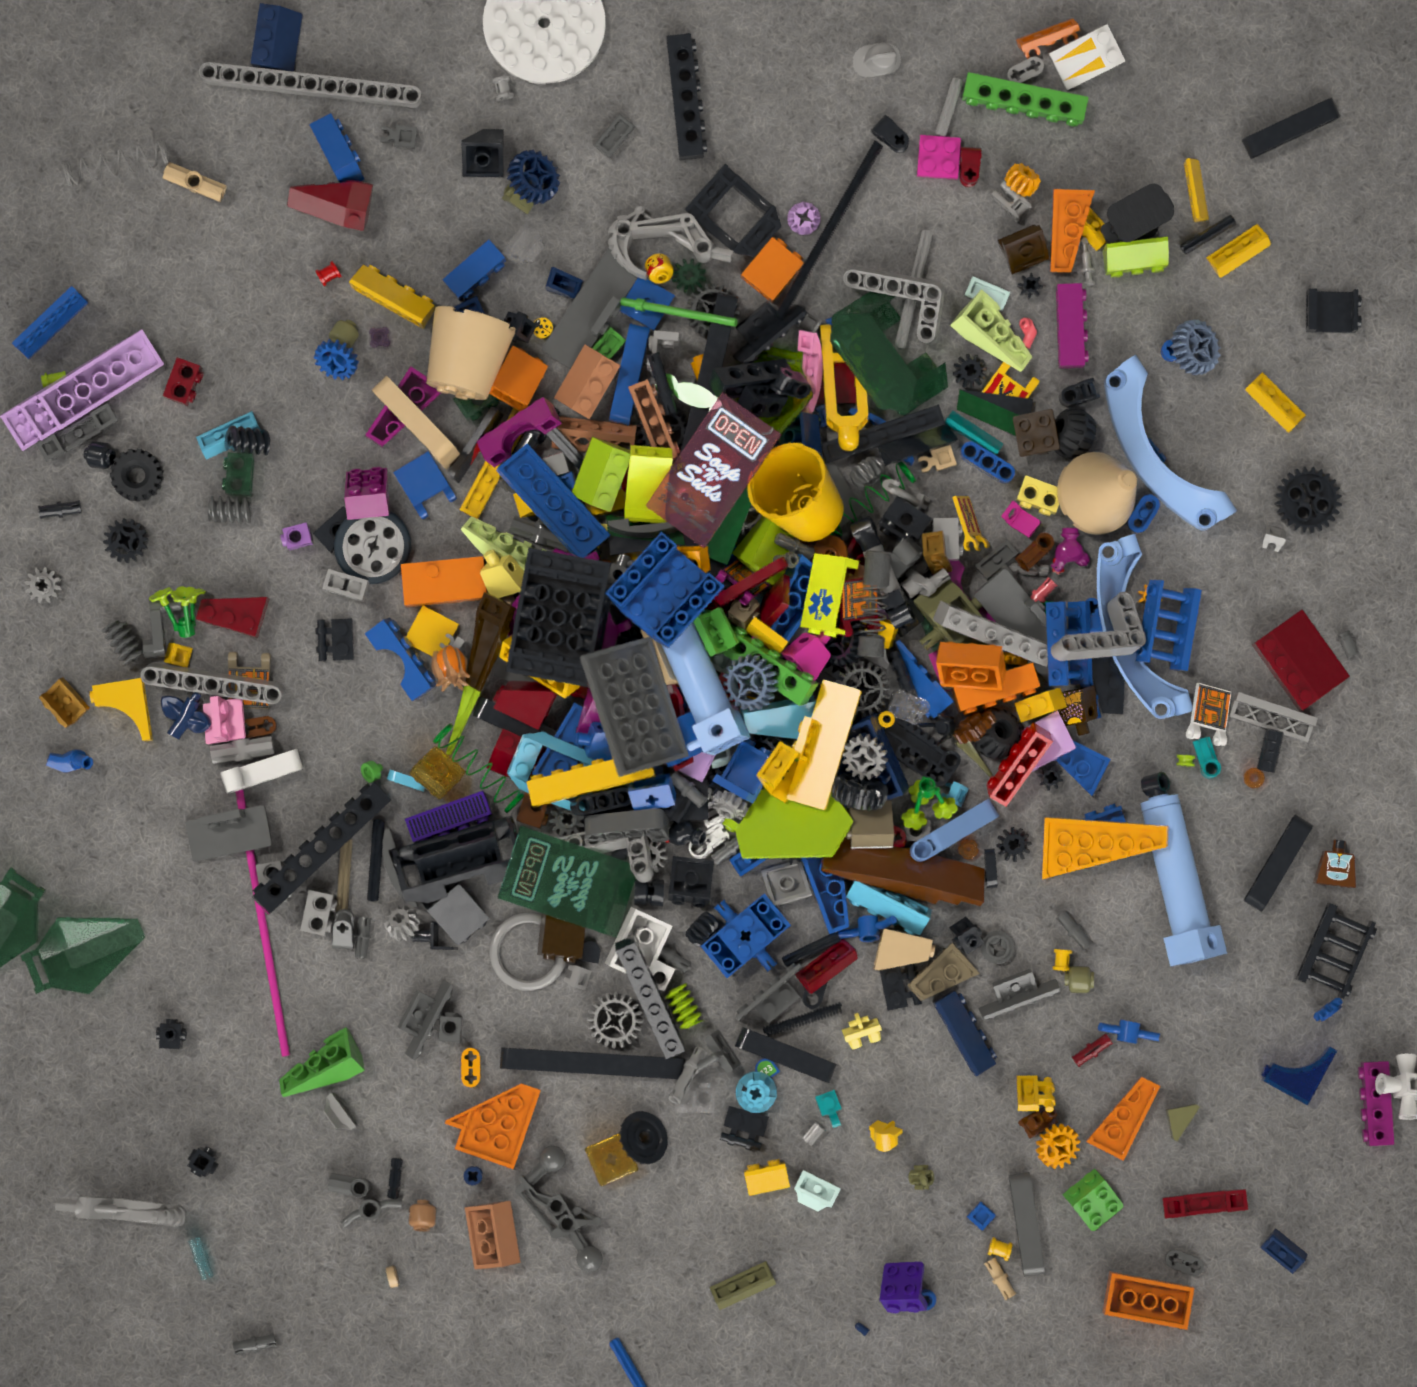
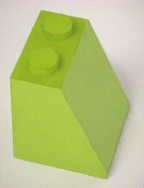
(759, 547)

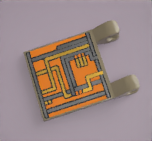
(252, 672)

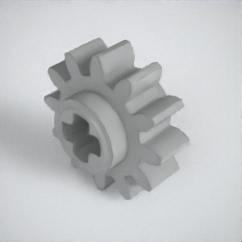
(37, 591)
(729, 805)

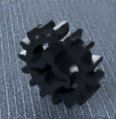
(134, 536)

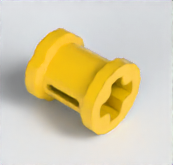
(1062, 959)
(1000, 1248)

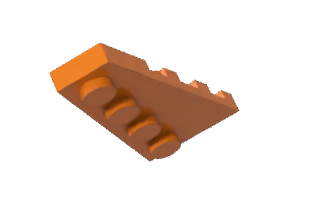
(1068, 223)
(1124, 1121)

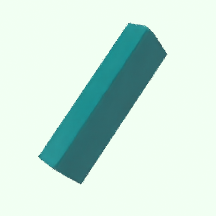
(973, 432)

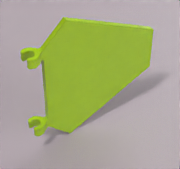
(790, 829)

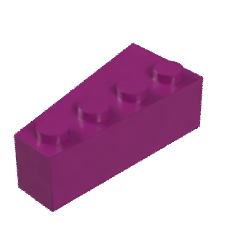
(386, 423)

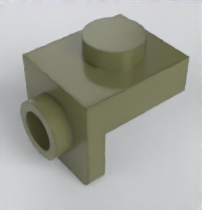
(514, 199)

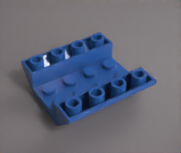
(663, 591)

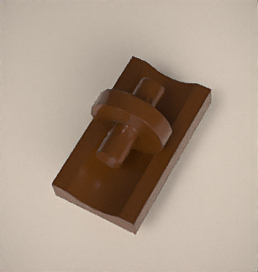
(1037, 1122)

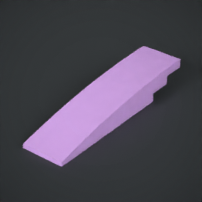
(81, 390)

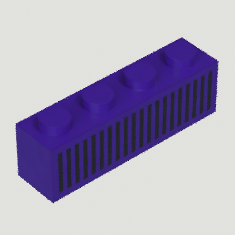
(449, 816)

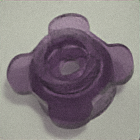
(379, 332)

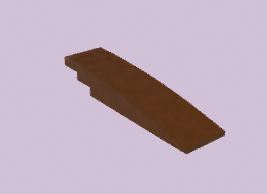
(898, 872)

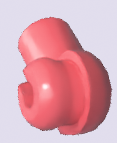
(1029, 331)

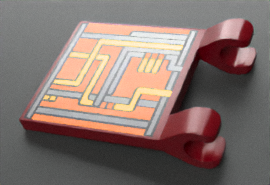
(852, 603)

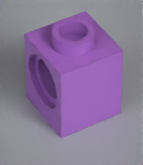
(305, 540)

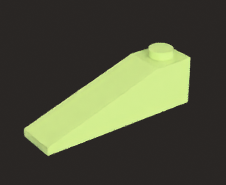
(986, 328)

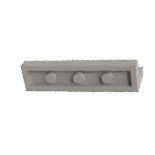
(1275, 709)

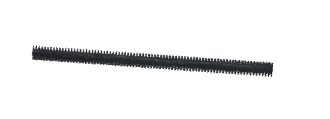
(828, 229)

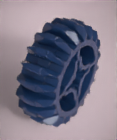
(530, 182)

